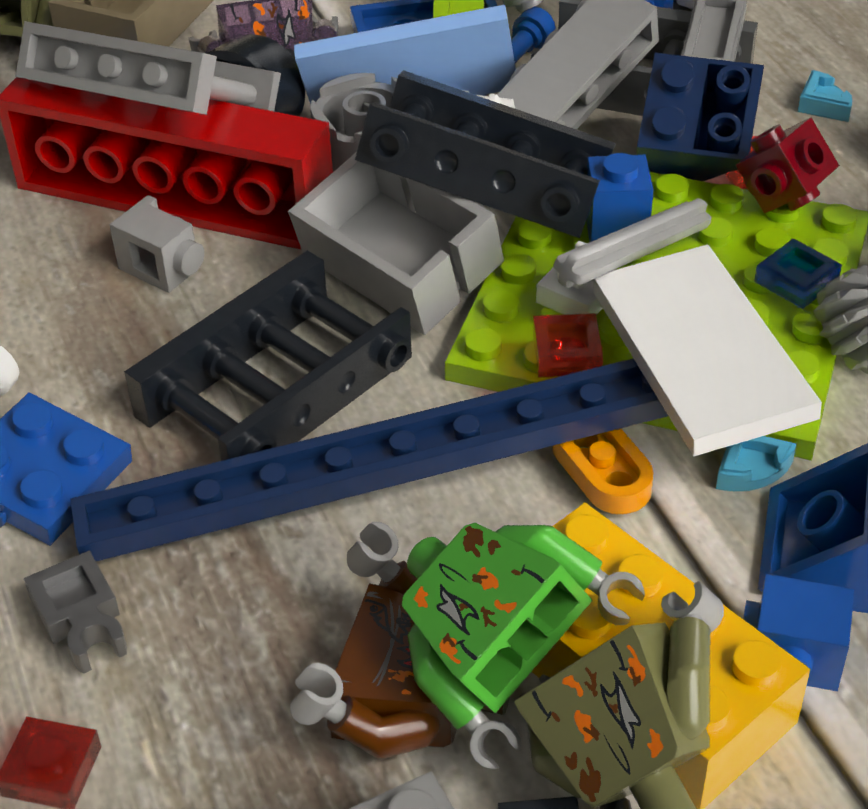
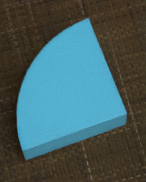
(825, 99)
(754, 464)

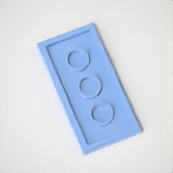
(457, 50)

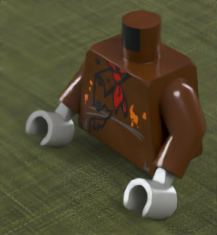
(373, 689)

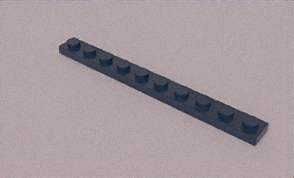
(362, 460)

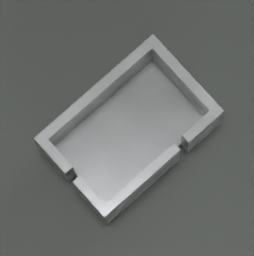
(398, 258)

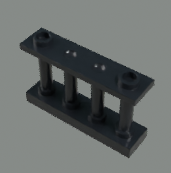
(484, 152)
(244, 327)

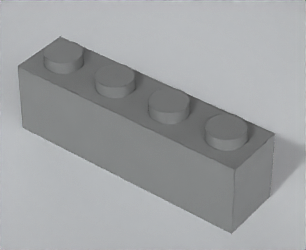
(584, 60)

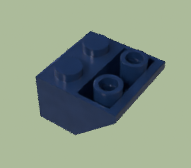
(698, 115)

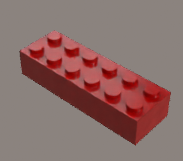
(215, 170)

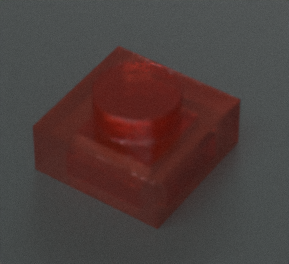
(566, 344)
(49, 763)

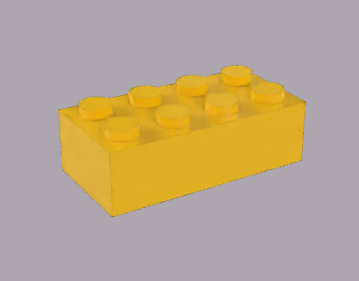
(752, 679)

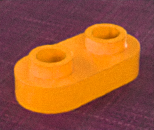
(608, 472)

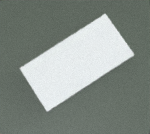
(705, 350)

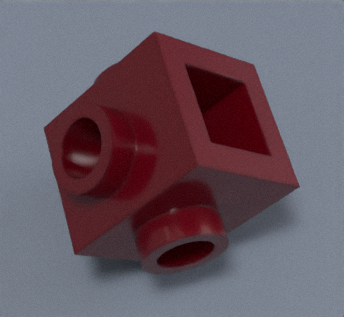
(787, 166)

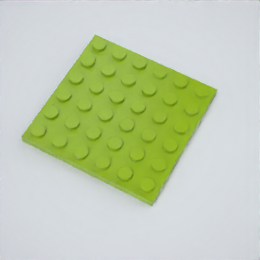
(497, 336)

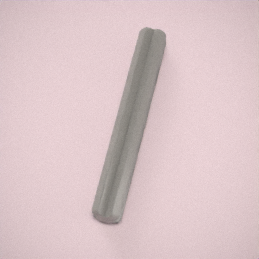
(631, 243)

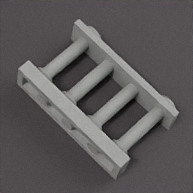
(140, 70)

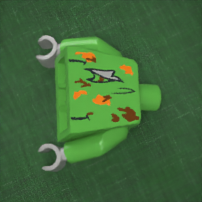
(493, 612)

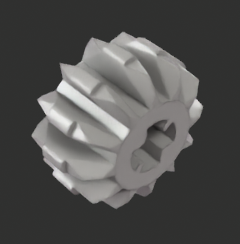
(845, 316)

